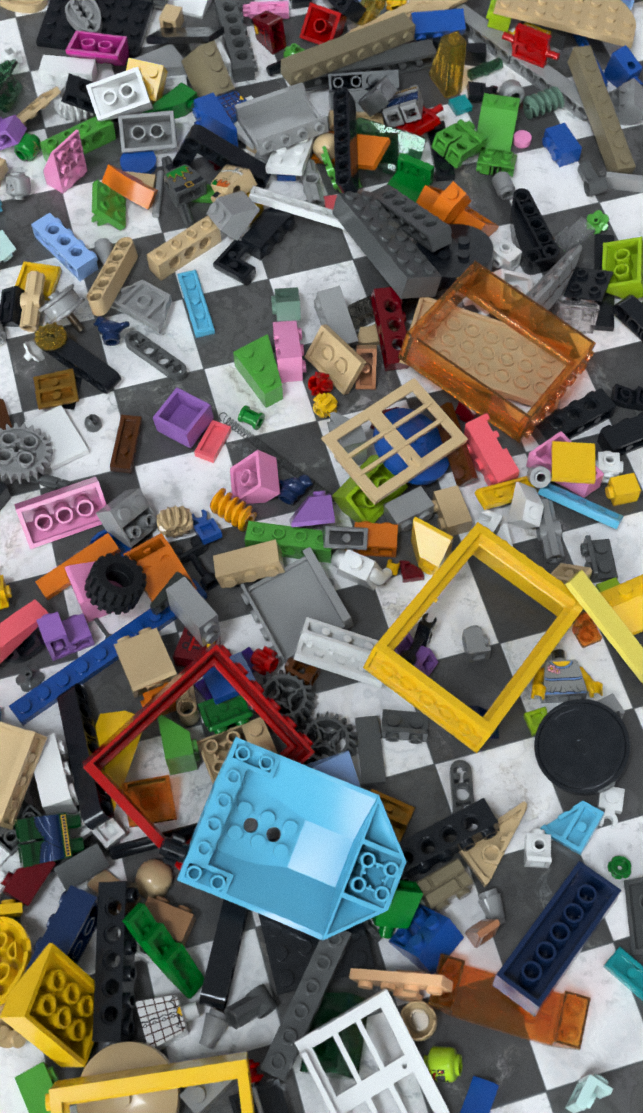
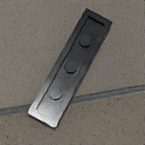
(443, 169)

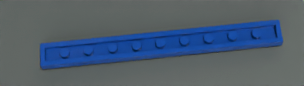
(87, 665)

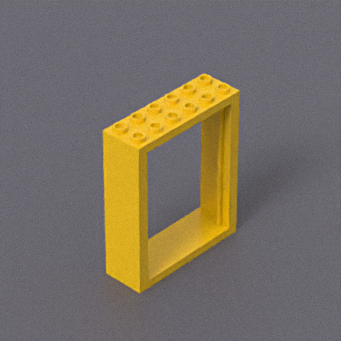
(154, 1079)

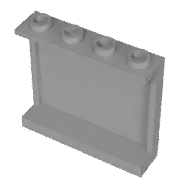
(280, 119)
(289, 598)

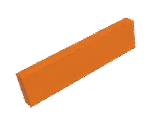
(57, 579)

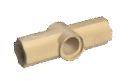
(31, 301)

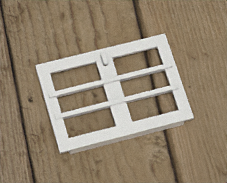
(380, 1079)

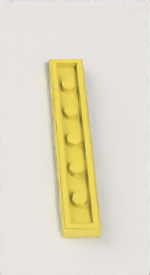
(607, 621)

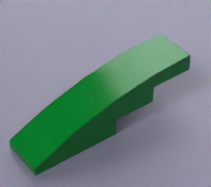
(164, 951)

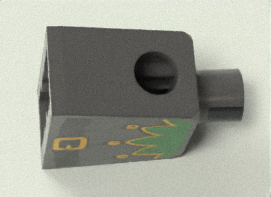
(183, 184)

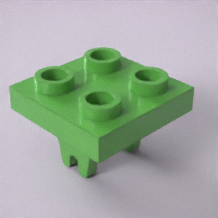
(108, 206)

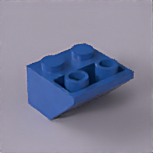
(427, 939)

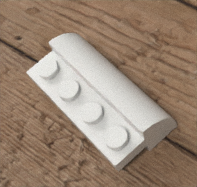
(335, 650)

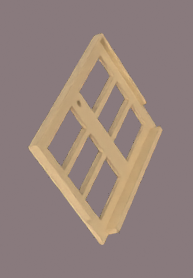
(395, 439)

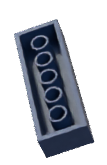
(556, 938)

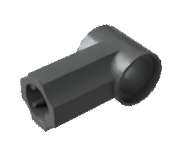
(593, 182)
(255, 1004)

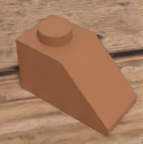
(367, 377)

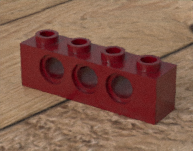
(381, 299)

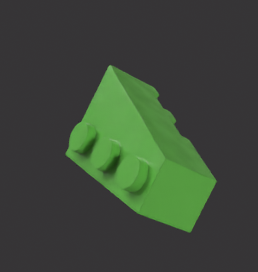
(259, 370)

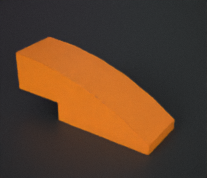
(129, 186)

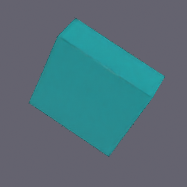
(460, 105)

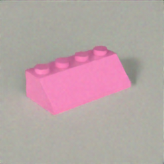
(61, 512)

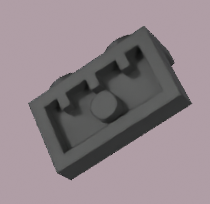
(599, 558)
(404, 726)

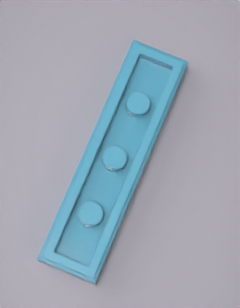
(196, 303)
(581, 505)

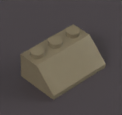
(207, 71)

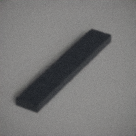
(605, 317)

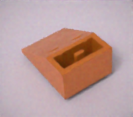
(158, 564)

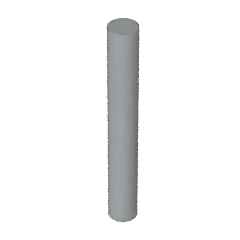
(157, 201)

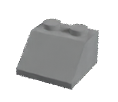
(233, 213)

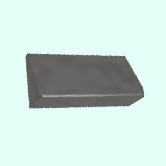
(345, 537)

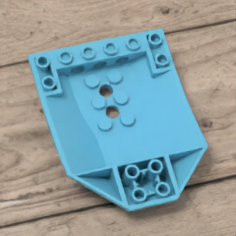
(333, 851)

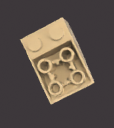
(215, 747)

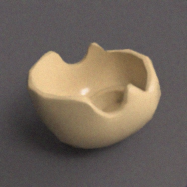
(327, 140)
(153, 878)
(419, 1020)

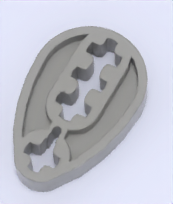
(92, 13)

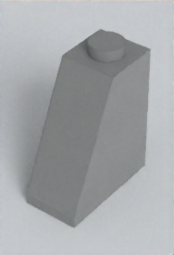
(168, 57)

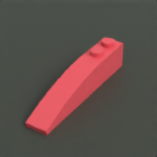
(19, 627)

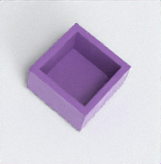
(183, 417)

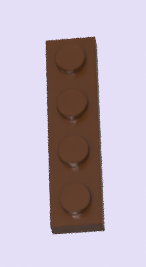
(460, 458)

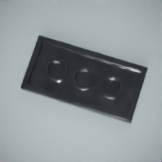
(185, 35)

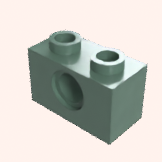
(286, 304)

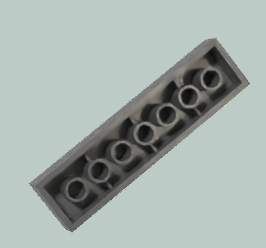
(386, 245)

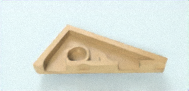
(487, 854)

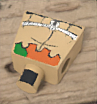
(232, 180)

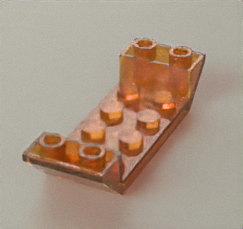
(477, 1001)

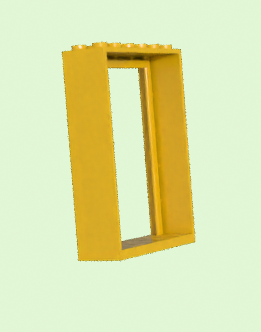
(430, 696)

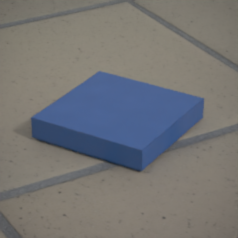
(218, 686)

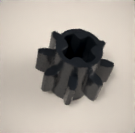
(173, 849)

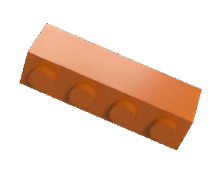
(467, 216)

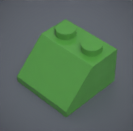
(179, 749)

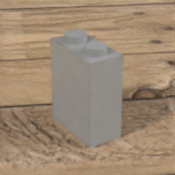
(193, 612)

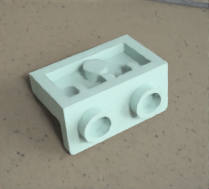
(586, 1092)

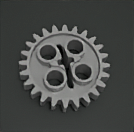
(23, 453)

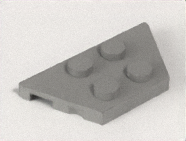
(144, 303)

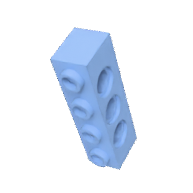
(65, 246)

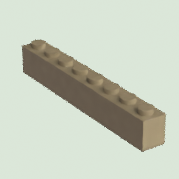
(347, 49)
(600, 111)

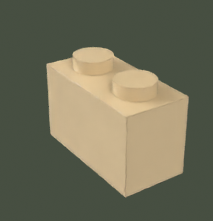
(451, 511)

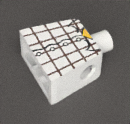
(165, 1020)

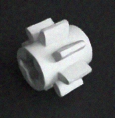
(11, 53)

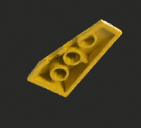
(119, 766)

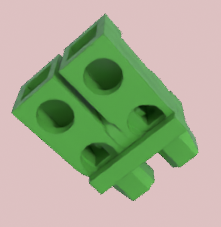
(459, 142)

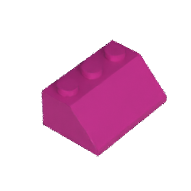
(98, 46)

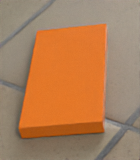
(369, 150)

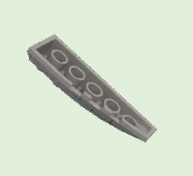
(553, 283)

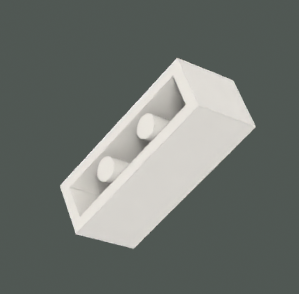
(56, 69)

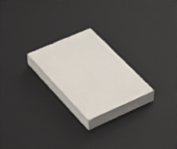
(64, 438)

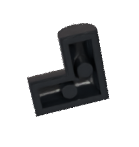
(232, 262)

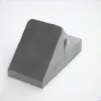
(378, 97)

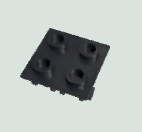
(588, 284)

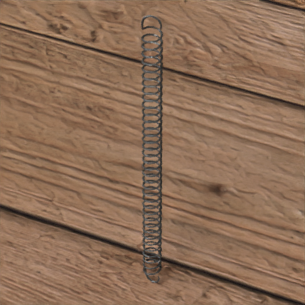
(279, 460)

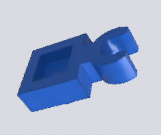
(206, 529)

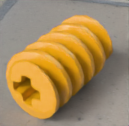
(231, 511)

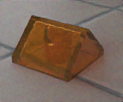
(153, 798)

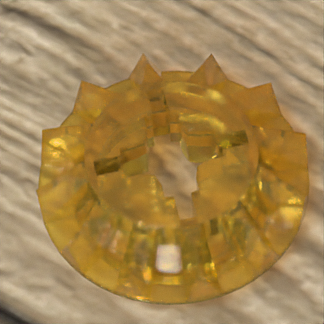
(49, 342)

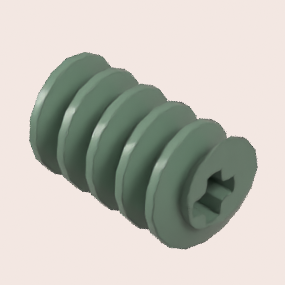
(542, 101)

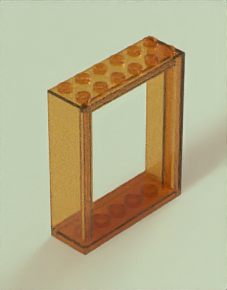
(521, 315)

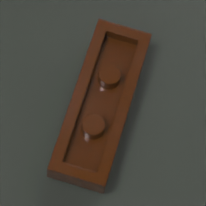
(126, 444)

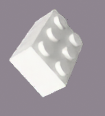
(55, 778)

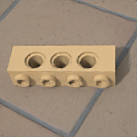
(183, 248)

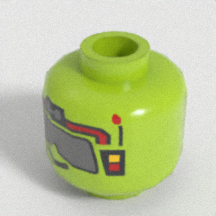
(443, 1064)

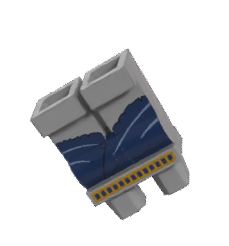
(403, 105)

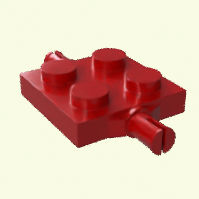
(531, 45)
(427, 123)

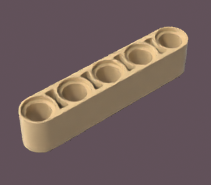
(112, 276)

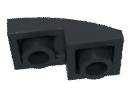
(627, 397)

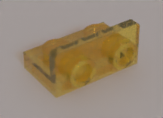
(372, 11)

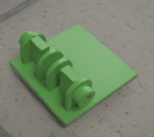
(489, 156)

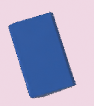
(479, 1096)

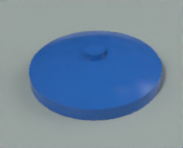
(422, 446)

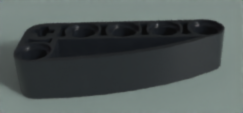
(531, 235)

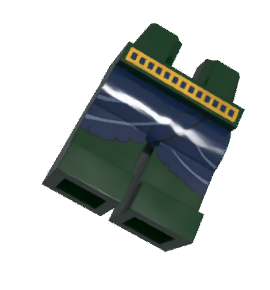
(55, 838)

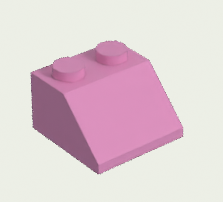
(255, 478)

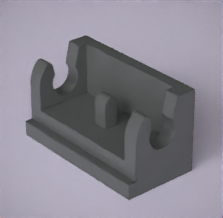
(81, 865)

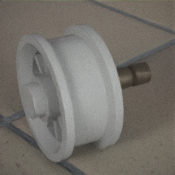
(62, 306)

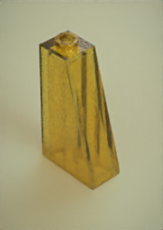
(449, 64)

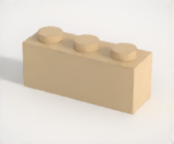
(248, 564)

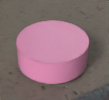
(522, 139)

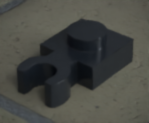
(476, 90)

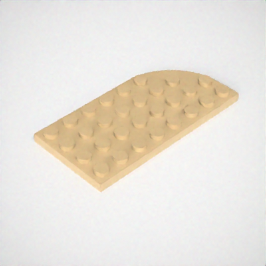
(595, 19)

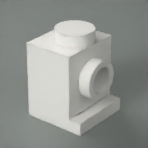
(537, 857)

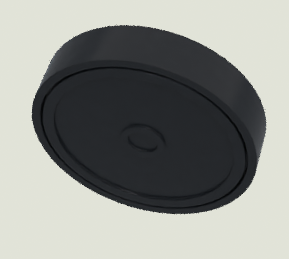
(453, 260)
(582, 747)

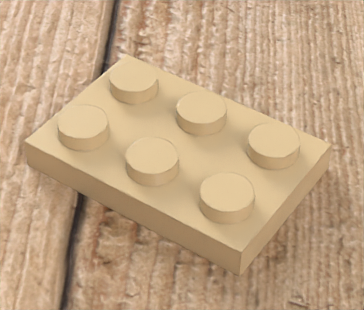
(335, 357)

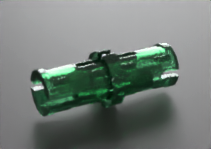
(485, 68)

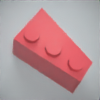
(487, 452)

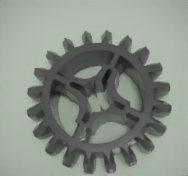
(299, 691)
(340, 731)

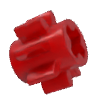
(320, 383)
(264, 660)

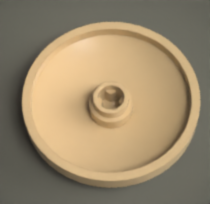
(124, 1057)

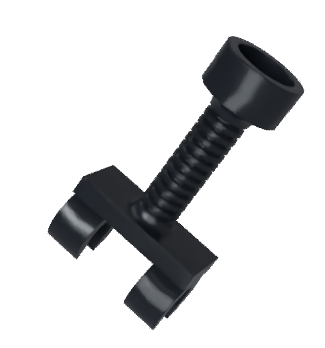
(208, 579)
(422, 638)

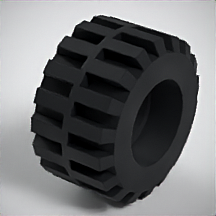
(109, 596)

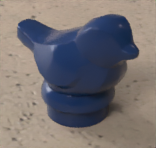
(110, 330)
(293, 488)

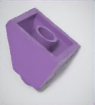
(314, 510)

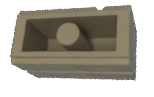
(445, 885)

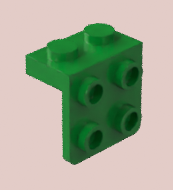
(411, 176)
(219, 716)

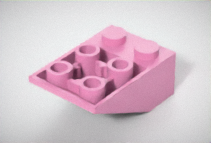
(66, 164)

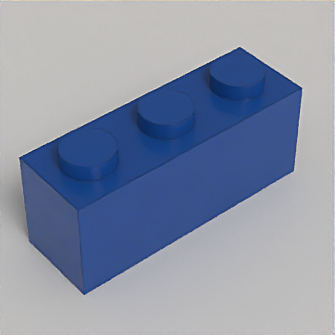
(437, 23)

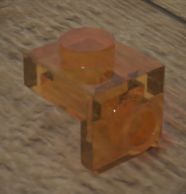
(586, 630)

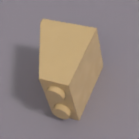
(145, 661)

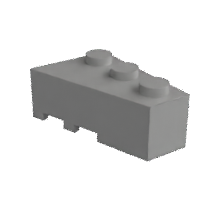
(334, 312)

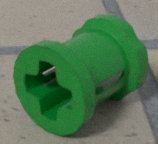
(251, 417)

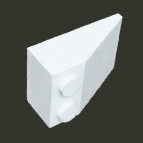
(119, 95)

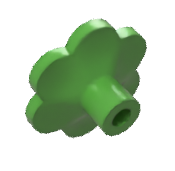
(293, 49)
(601, 224)

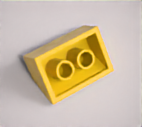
(627, 602)

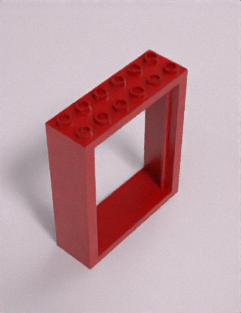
(214, 655)

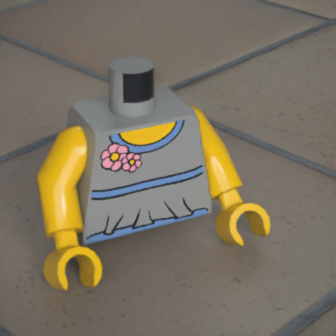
(563, 680)

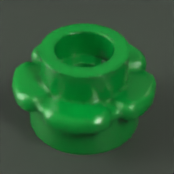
(619, 861)

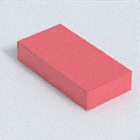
(212, 441)

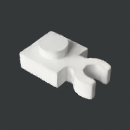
(611, 803)

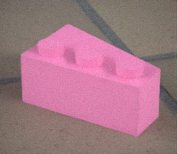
(289, 351)
(542, 456)

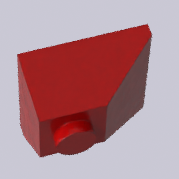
(322, 24)

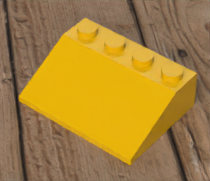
(54, 1008)

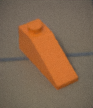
(450, 203)

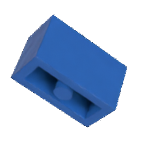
(561, 145)

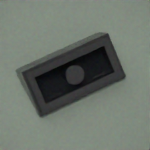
(10, 307)

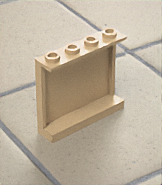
(18, 759)

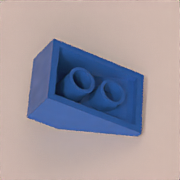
(213, 117)

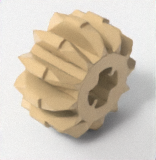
(174, 521)

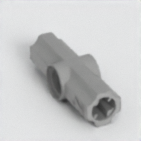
(311, 184)
(550, 534)

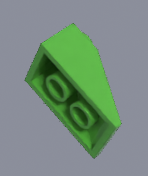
(498, 121)

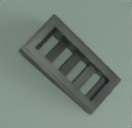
(161, 601)

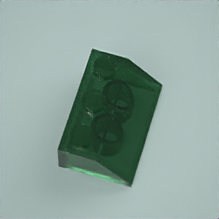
(328, 1051)

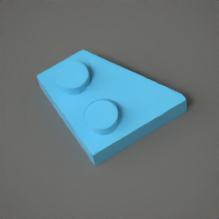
(575, 826)

